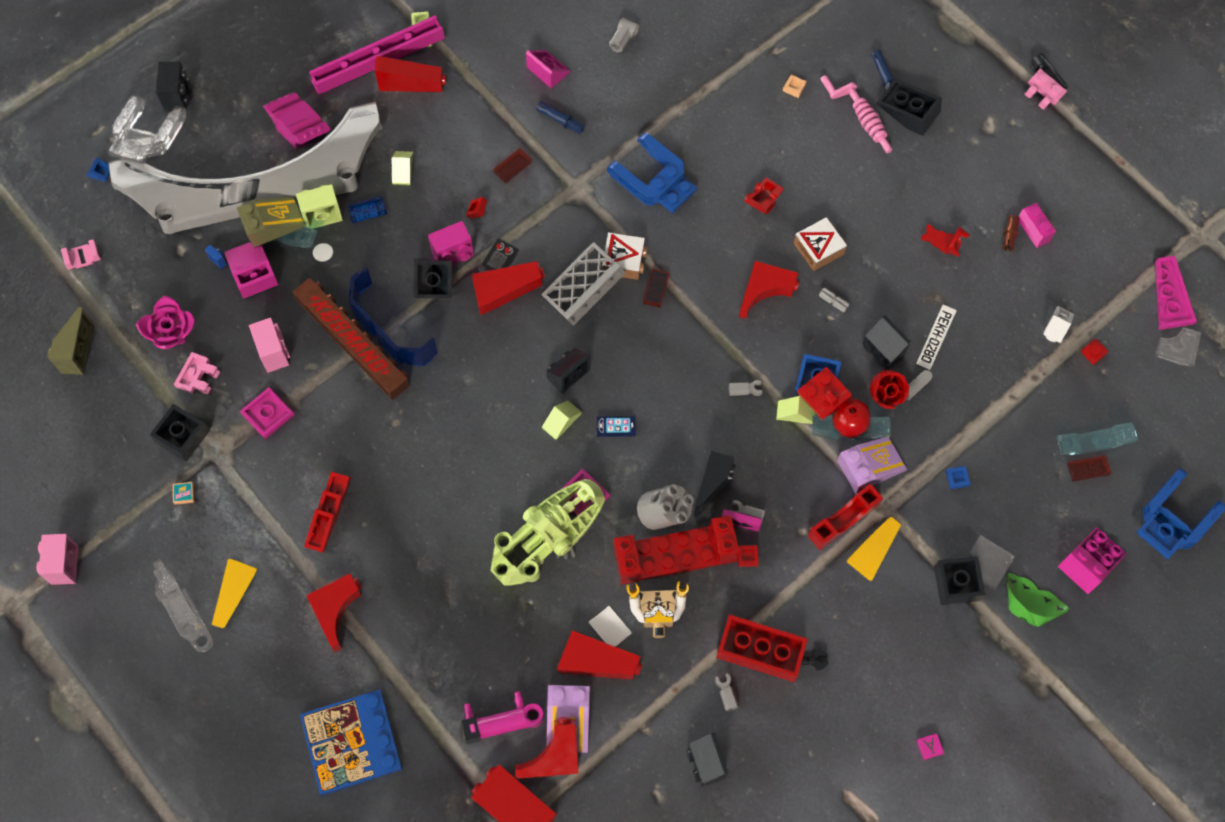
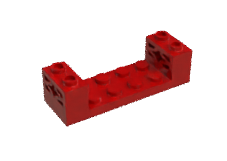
(676, 551)

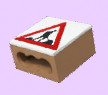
(820, 244)
(627, 253)

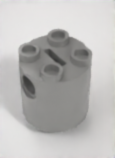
(665, 507)

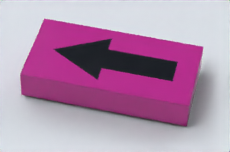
(743, 520)

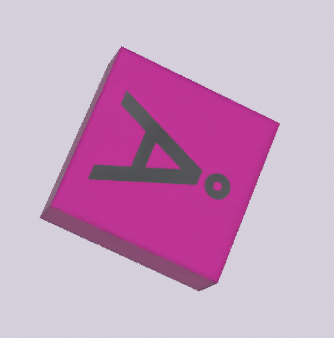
(930, 747)

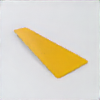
(873, 550)
(234, 584)

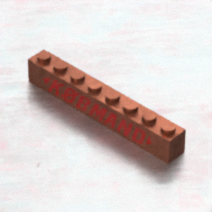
(351, 338)

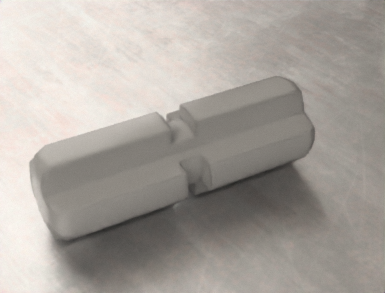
(830, 297)

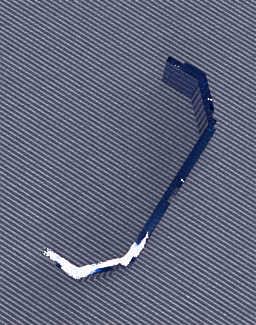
(409, 355)

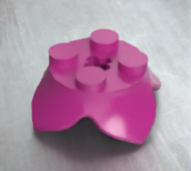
(166, 313)

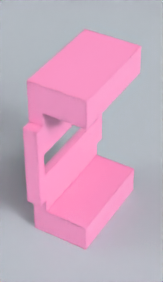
(72, 257)

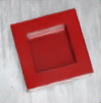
(476, 208)
(1094, 351)
(748, 556)

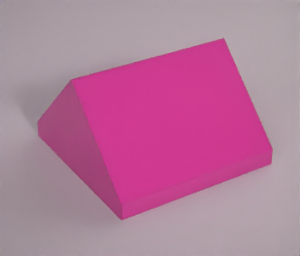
(546, 67)

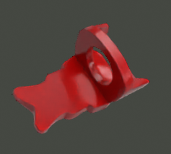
(947, 243)

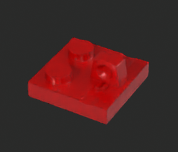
(824, 393)

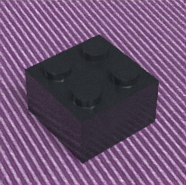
(172, 85)
(179, 432)
(959, 580)

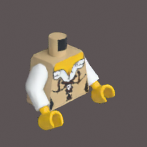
(657, 608)

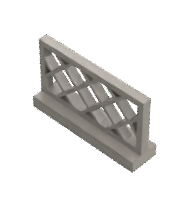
(605, 281)

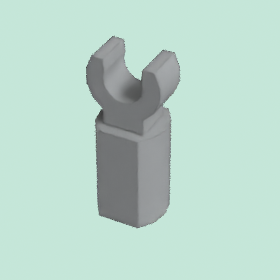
(744, 388)
(748, 510)
(727, 694)

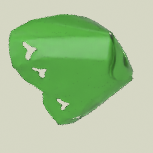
(1030, 603)

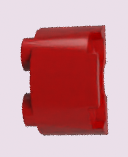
(764, 196)

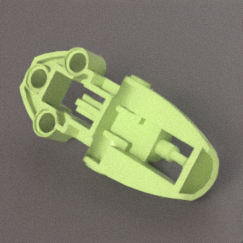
(551, 527)

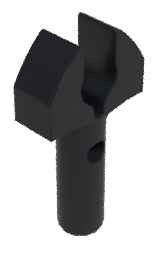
(811, 660)

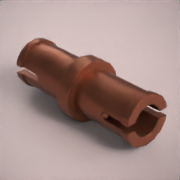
(1010, 233)

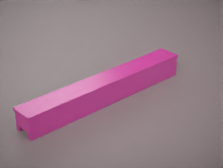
(363, 60)

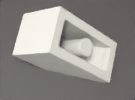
(1058, 324)

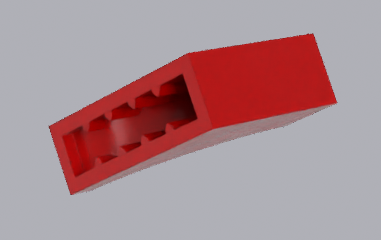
(767, 282)
(331, 603)
(559, 755)

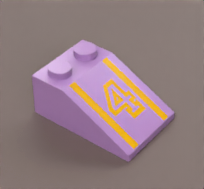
(870, 463)
(570, 702)

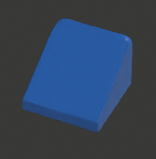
(99, 170)

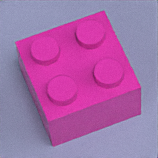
(451, 243)

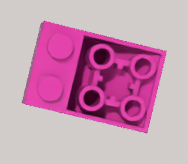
(250, 269)
(1092, 560)

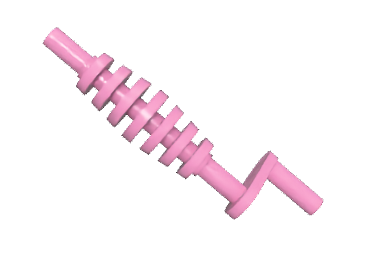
(867, 116)

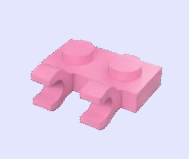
(1047, 87)
(192, 373)

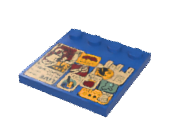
(350, 742)

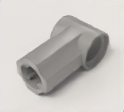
(625, 31)

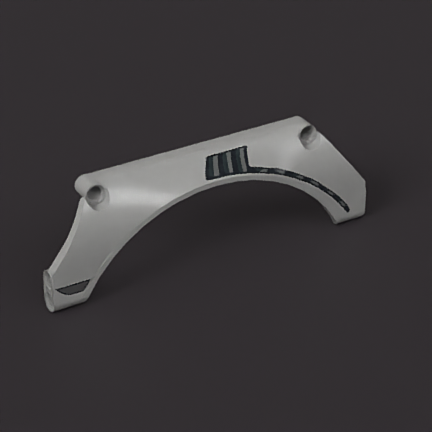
(194, 202)

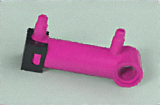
(500, 723)

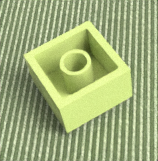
(319, 206)

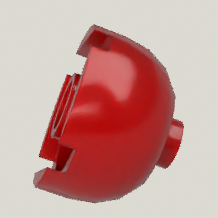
(889, 389)
(852, 418)

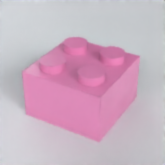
(270, 344)
(58, 559)

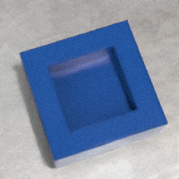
(216, 256)
(957, 477)

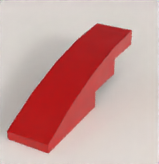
(327, 512)

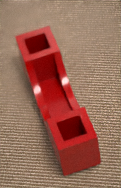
(855, 510)

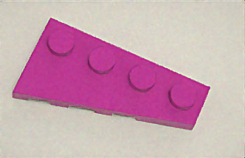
(1172, 297)

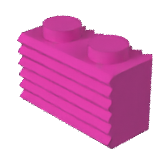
(1036, 225)

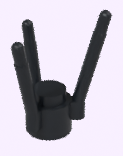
(1041, 62)

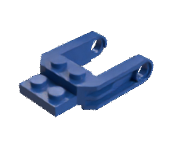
(667, 187)
(1167, 531)

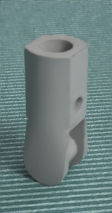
(918, 383)

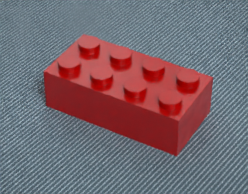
(762, 648)

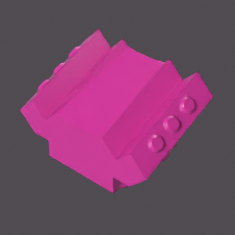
(295, 120)

